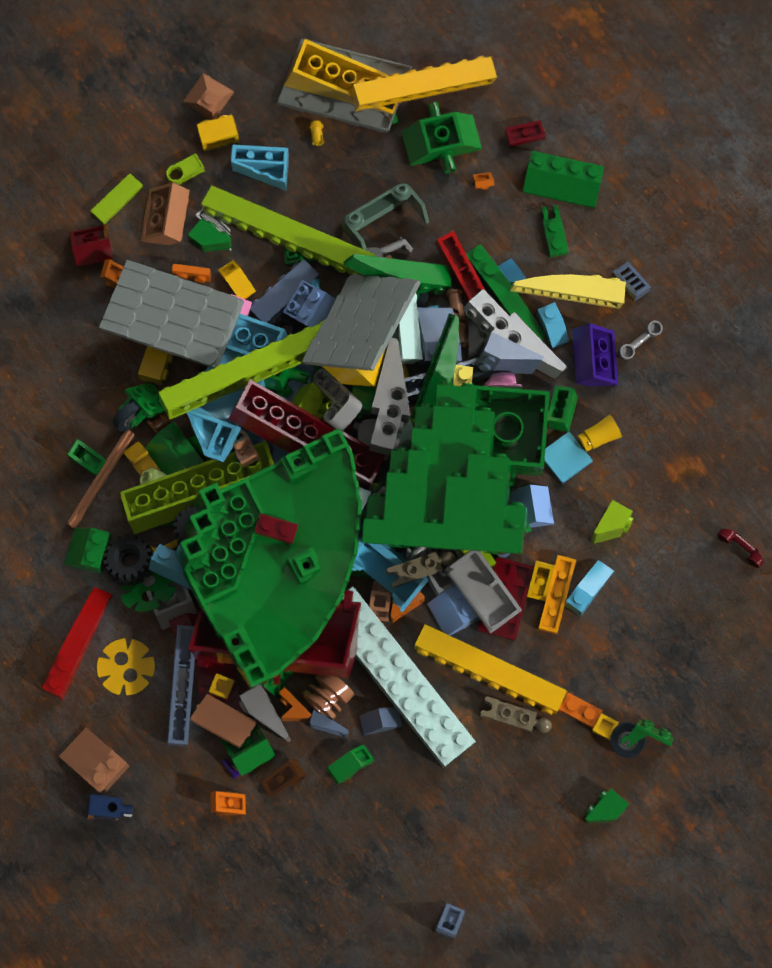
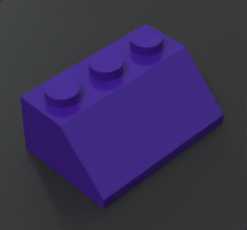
(595, 356)

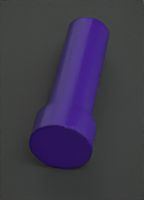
(228, 766)

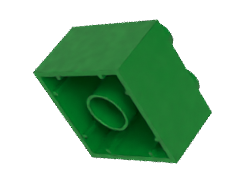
(519, 425)

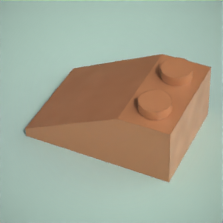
(94, 761)

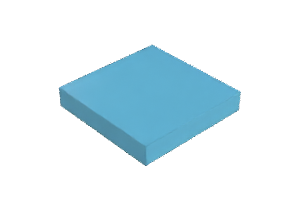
(566, 457)

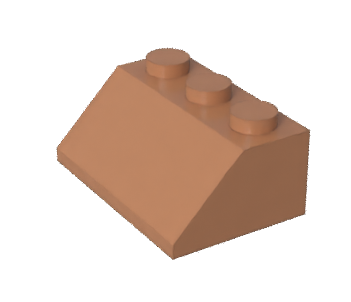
(165, 214)

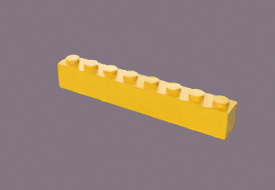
(422, 83)
(490, 669)

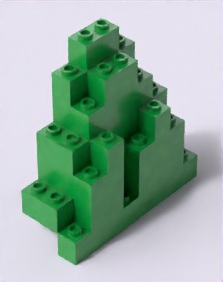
(448, 484)

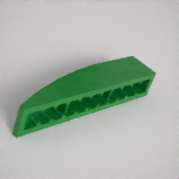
(433, 277)
(499, 288)
(442, 364)

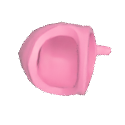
(503, 380)

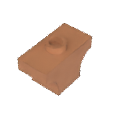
(380, 601)

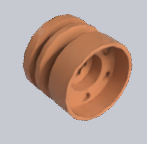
(327, 694)

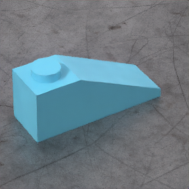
(588, 588)

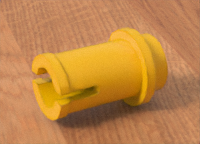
(316, 132)

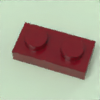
(525, 133)
(276, 529)

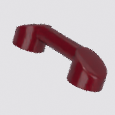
(728, 535)

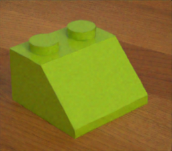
(613, 523)

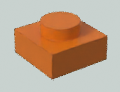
(483, 180)

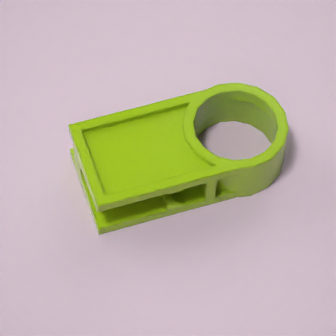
(189, 167)

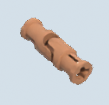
(455, 302)

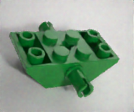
(424, 141)

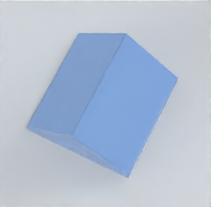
(537, 502)

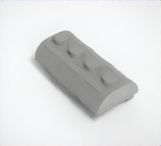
(483, 590)

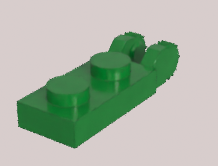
(554, 233)

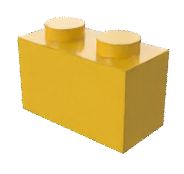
(217, 132)
(154, 366)

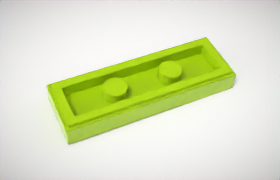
(117, 199)

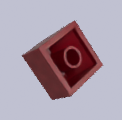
(91, 245)

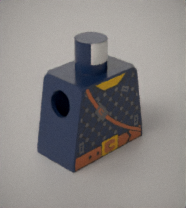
(99, 810)

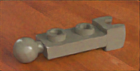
(419, 568)
(514, 716)

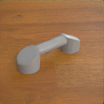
(652, 330)

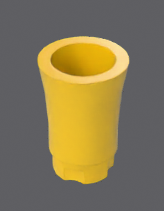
(600, 434)

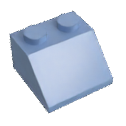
(452, 611)

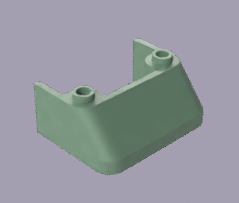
(378, 207)

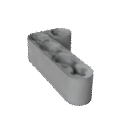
(345, 404)

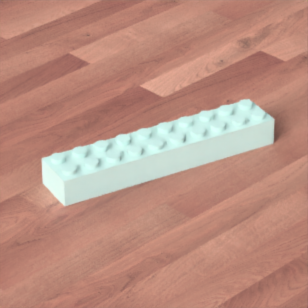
(408, 688)

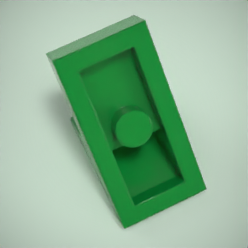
(85, 457)

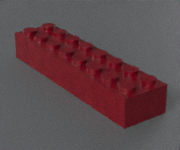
(294, 427)

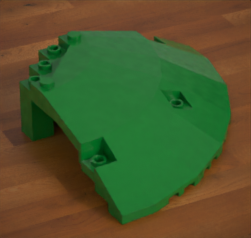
(258, 585)

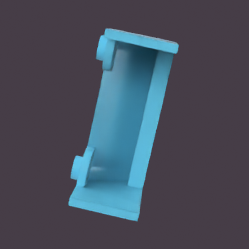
(375, 560)

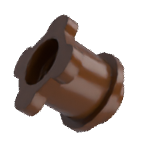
(158, 423)

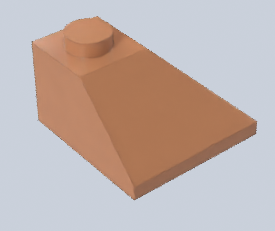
(208, 97)

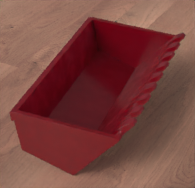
(328, 656)

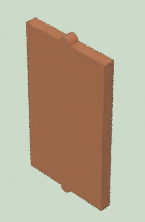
(223, 720)

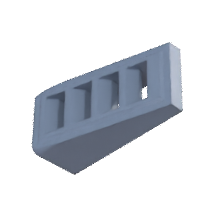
(645, 287)
(327, 725)

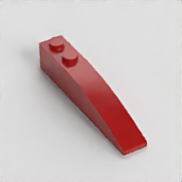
(459, 266)
(76, 644)

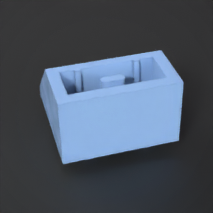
(309, 305)

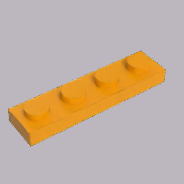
(557, 594)

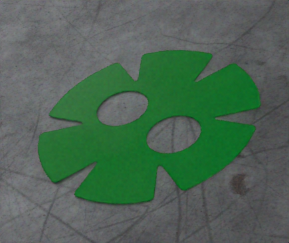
(159, 588)

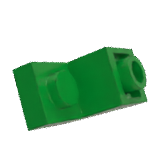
(349, 764)

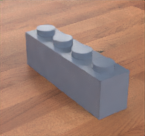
(276, 298)

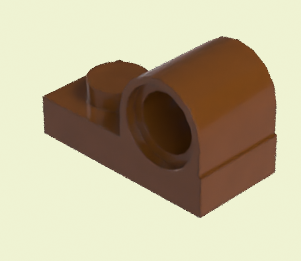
(283, 777)

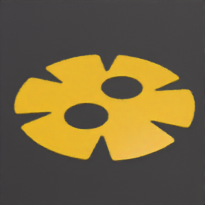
(109, 667)

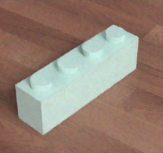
(409, 335)

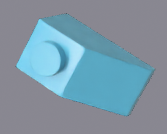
(553, 325)

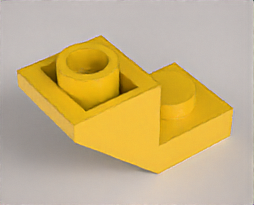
(237, 280)

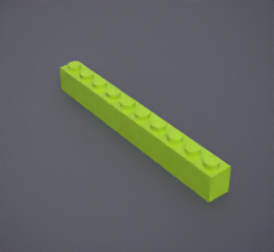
(280, 229)
(236, 374)

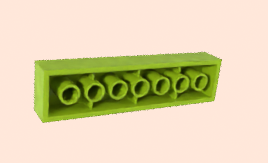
(165, 497)

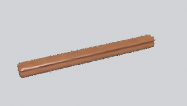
(100, 479)

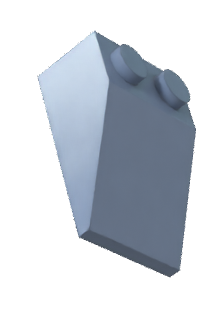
(431, 326)
(506, 356)

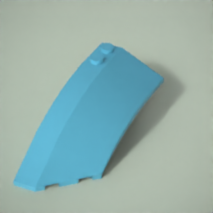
(211, 420)

